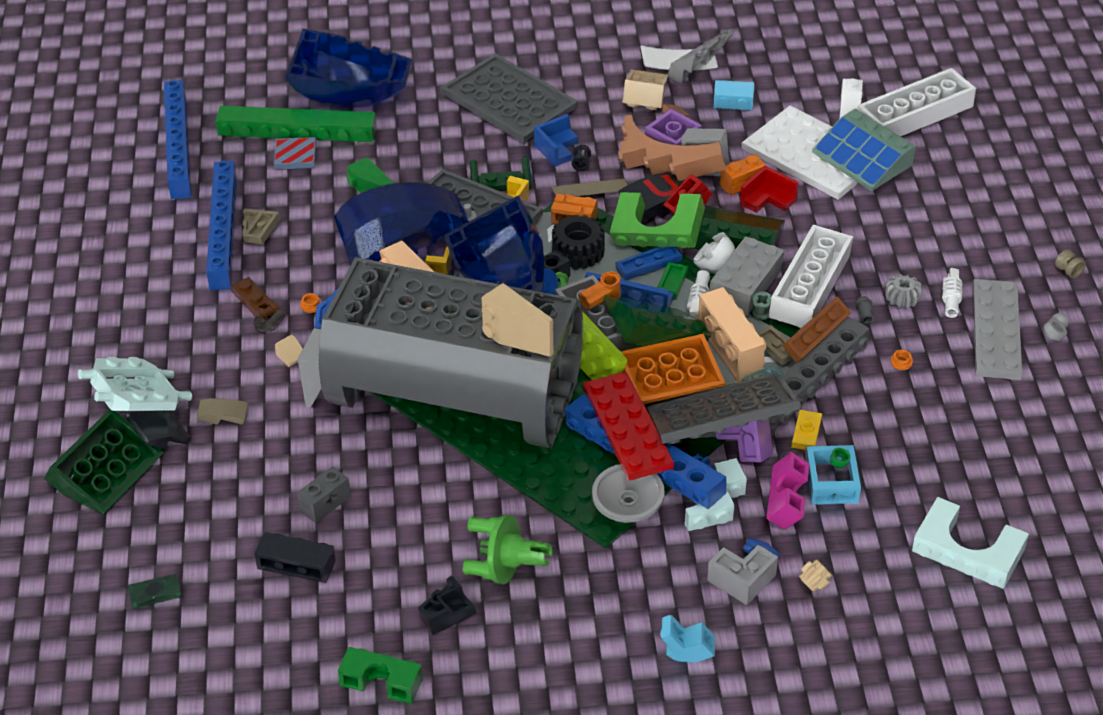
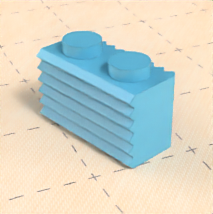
(733, 95)

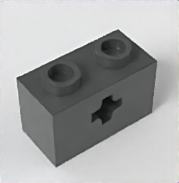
(324, 494)

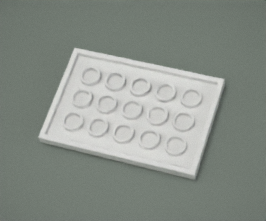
(788, 146)

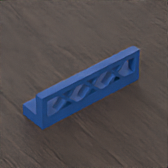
(642, 292)

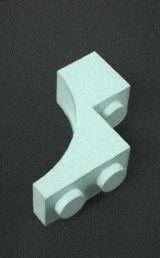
(723, 510)

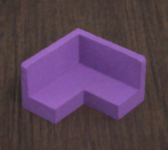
(753, 440)

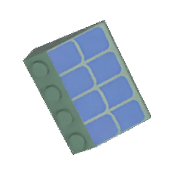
(865, 150)

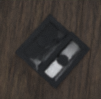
(158, 427)

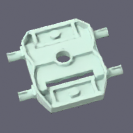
(145, 392)

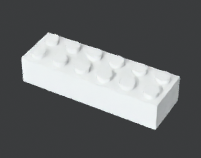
(921, 102)
(810, 276)

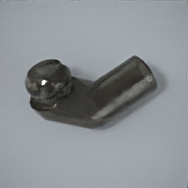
(268, 324)

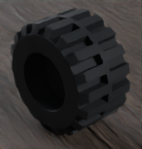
(579, 240)

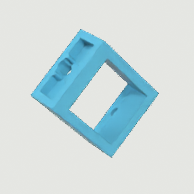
(822, 492)

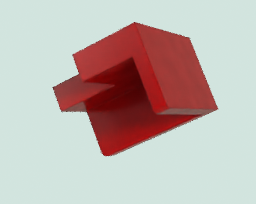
(768, 187)

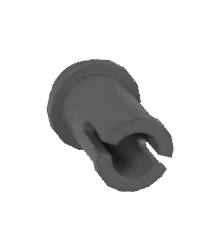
(864, 306)

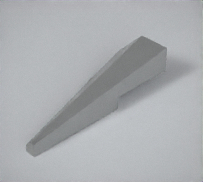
(703, 54)

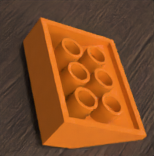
(673, 368)

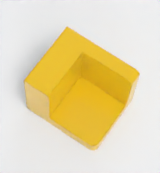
(518, 186)
(440, 264)

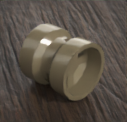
(1068, 262)

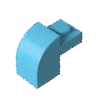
(689, 643)

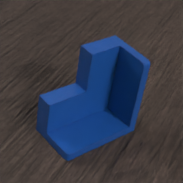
(553, 138)

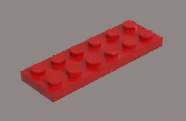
(628, 426)

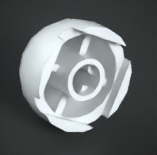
(714, 255)

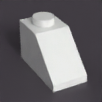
(850, 95)

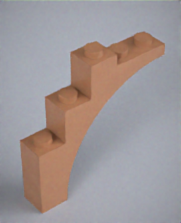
(662, 157)

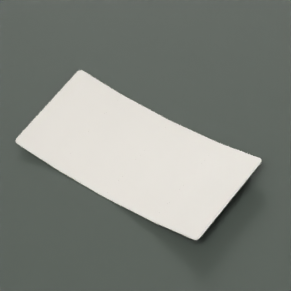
(664, 57)

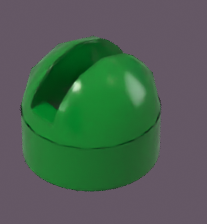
(845, 458)

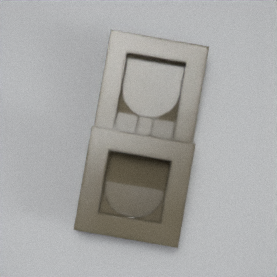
(226, 409)

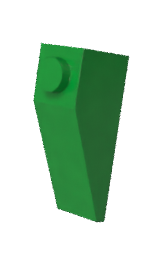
(366, 175)

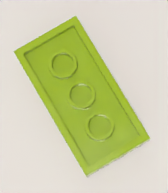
(599, 354)

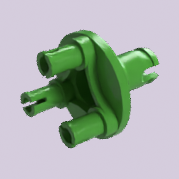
(505, 549)

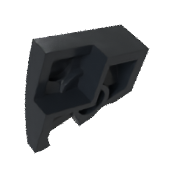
(446, 607)

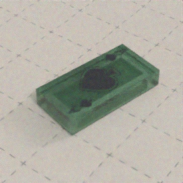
(154, 591)

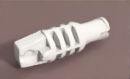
(698, 288)
(952, 292)

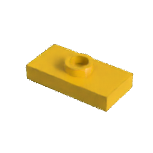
(806, 429)

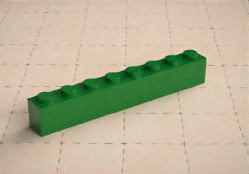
(296, 123)

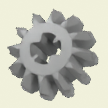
(903, 291)

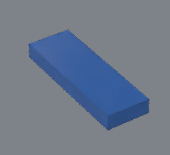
(647, 261)

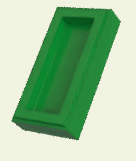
(673, 278)

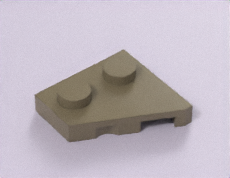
(258, 225)

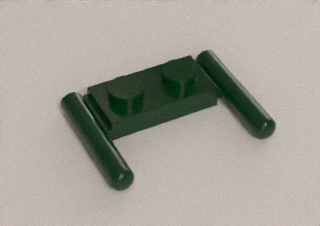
(498, 180)

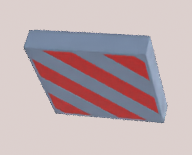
(295, 153)

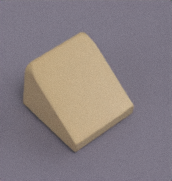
(288, 350)

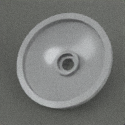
(627, 499)

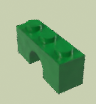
(363, 666)

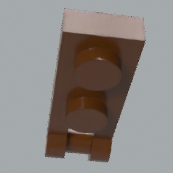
(254, 298)

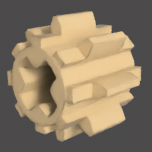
(815, 575)

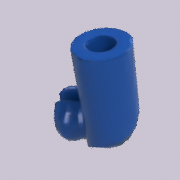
(752, 543)

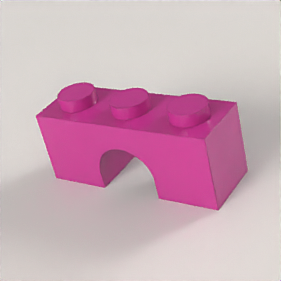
(784, 504)

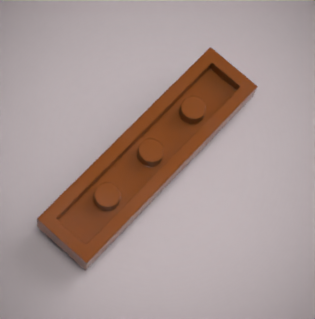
(816, 329)

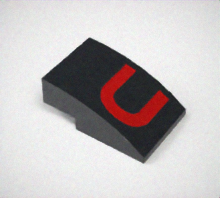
(655, 192)

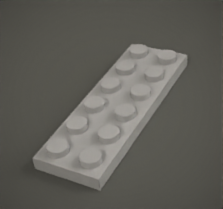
(997, 329)

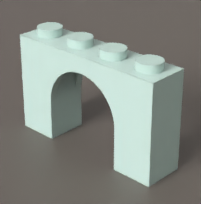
(990, 565)

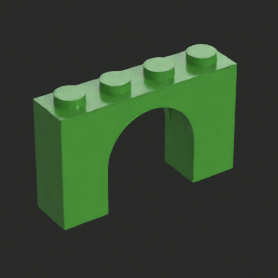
(679, 231)

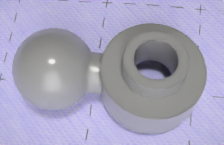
(1056, 327)

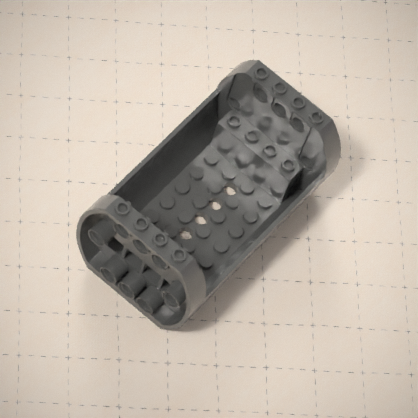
(442, 357)

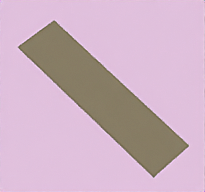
(591, 187)

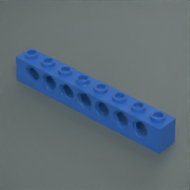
(177, 139)
(222, 226)
(689, 475)

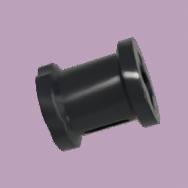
(578, 156)

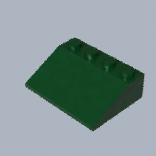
(737, 226)
(652, 323)
(102, 463)

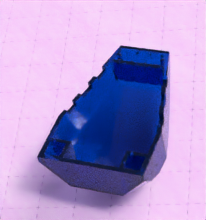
(344, 72)
(397, 213)
(500, 247)

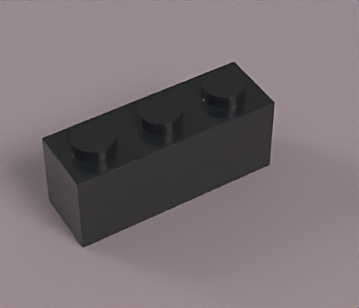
(295, 557)

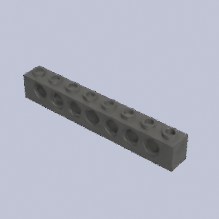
(823, 362)

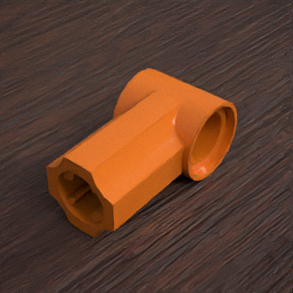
(595, 294)

